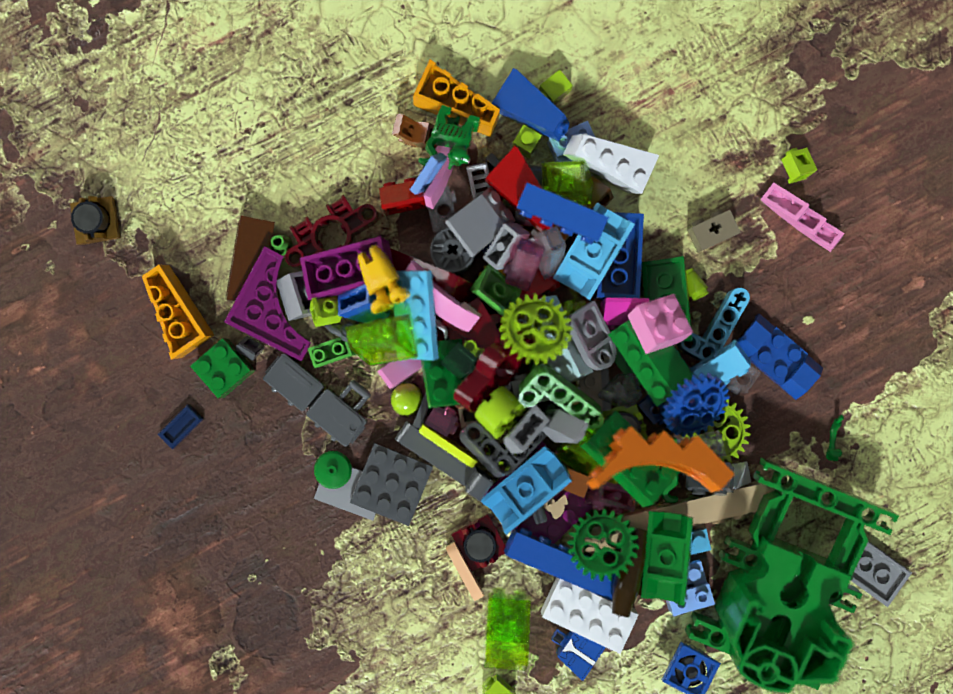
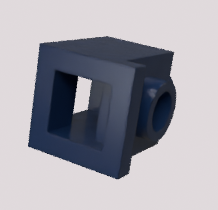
(646, 405)

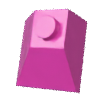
(616, 310)

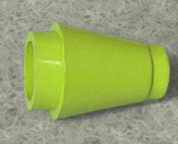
(696, 286)

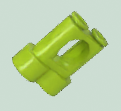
(472, 347)

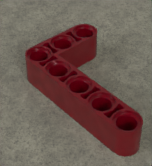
(450, 283)

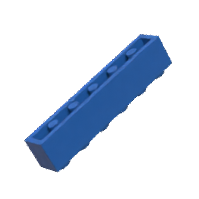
(554, 560)

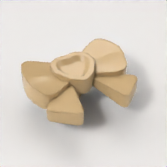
(556, 508)

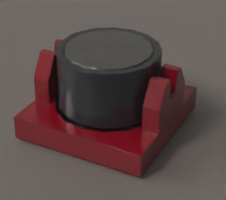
(479, 544)

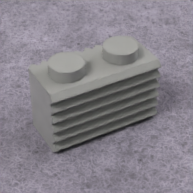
(499, 251)

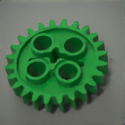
(596, 563)

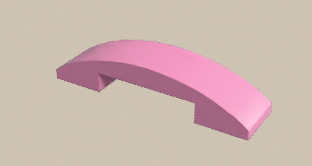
(448, 308)

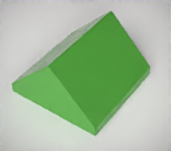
(494, 291)

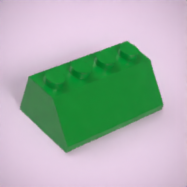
(657, 370)

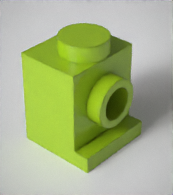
(798, 164)
(324, 311)

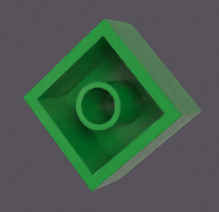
(222, 368)

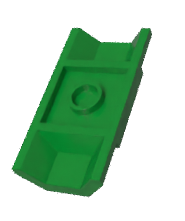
(667, 556)

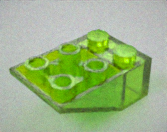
(507, 634)

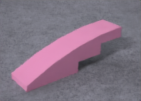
(440, 181)
(802, 217)

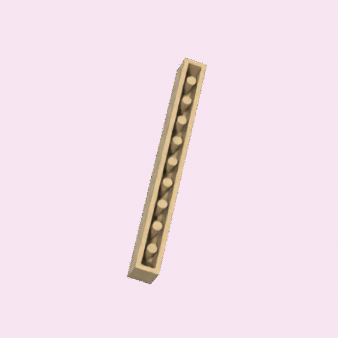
(702, 508)

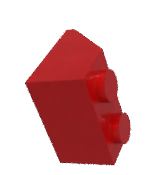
(399, 199)

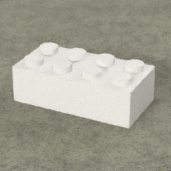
(587, 615)

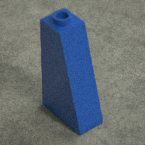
(528, 106)

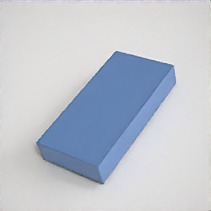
(428, 173)

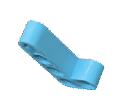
(719, 323)

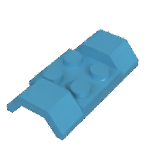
(527, 489)

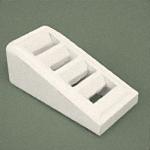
(477, 167)

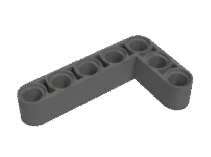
(497, 453)
(474, 479)

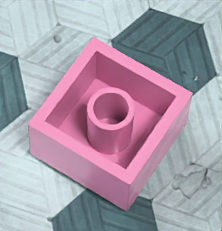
(659, 323)

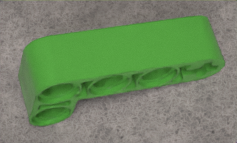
(563, 399)

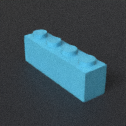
(724, 363)

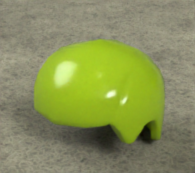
(406, 399)

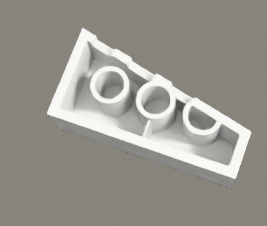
(616, 163)

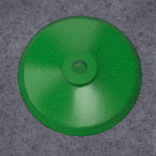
(332, 469)

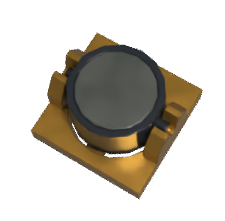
(92, 220)

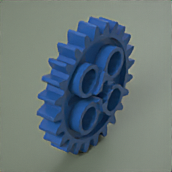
(695, 405)

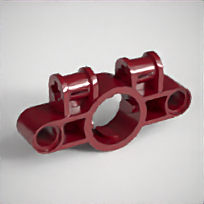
(342, 213)
(493, 370)

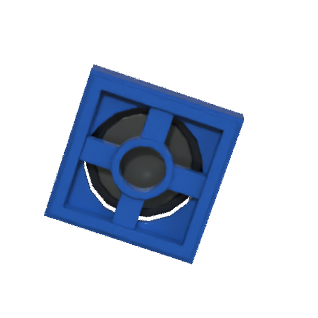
(689, 670)

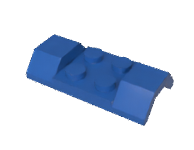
(779, 357)

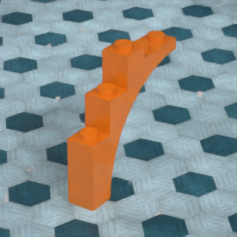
(688, 456)

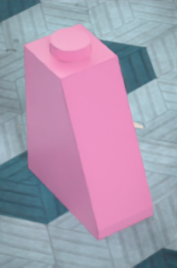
(399, 371)

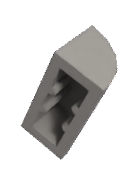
(526, 430)

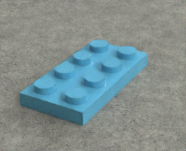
(420, 310)

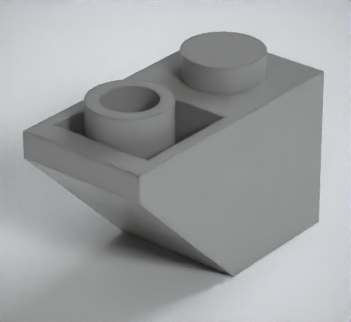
(564, 427)

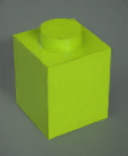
(556, 87)
(527, 141)
(496, 686)

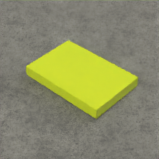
(449, 445)

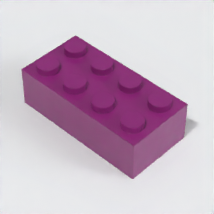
(338, 269)

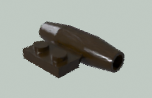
(630, 584)

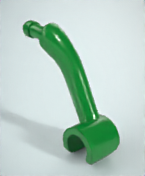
(832, 453)

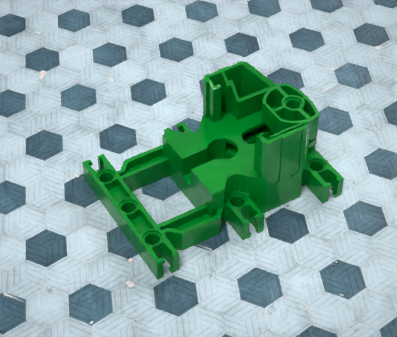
(777, 605)

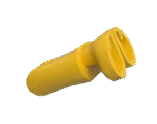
(377, 276)

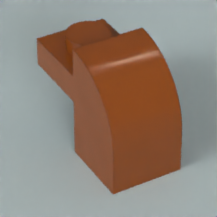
(412, 132)

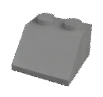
(294, 296)

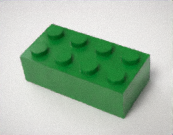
(641, 482)

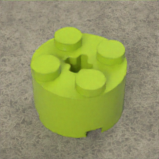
(500, 412)

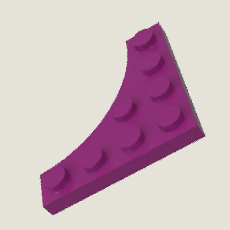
(259, 312)

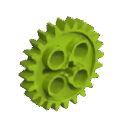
(529, 311)
(736, 421)

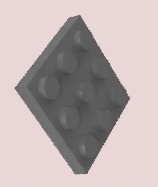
(391, 484)

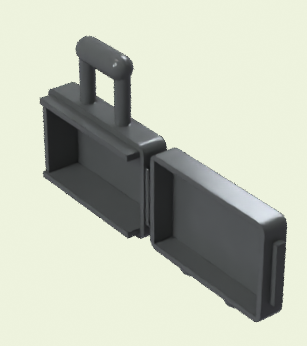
(326, 407)

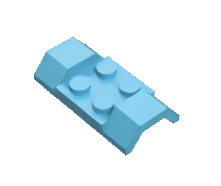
(587, 263)

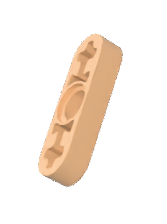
(464, 571)

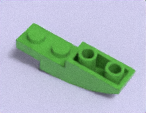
(330, 352)

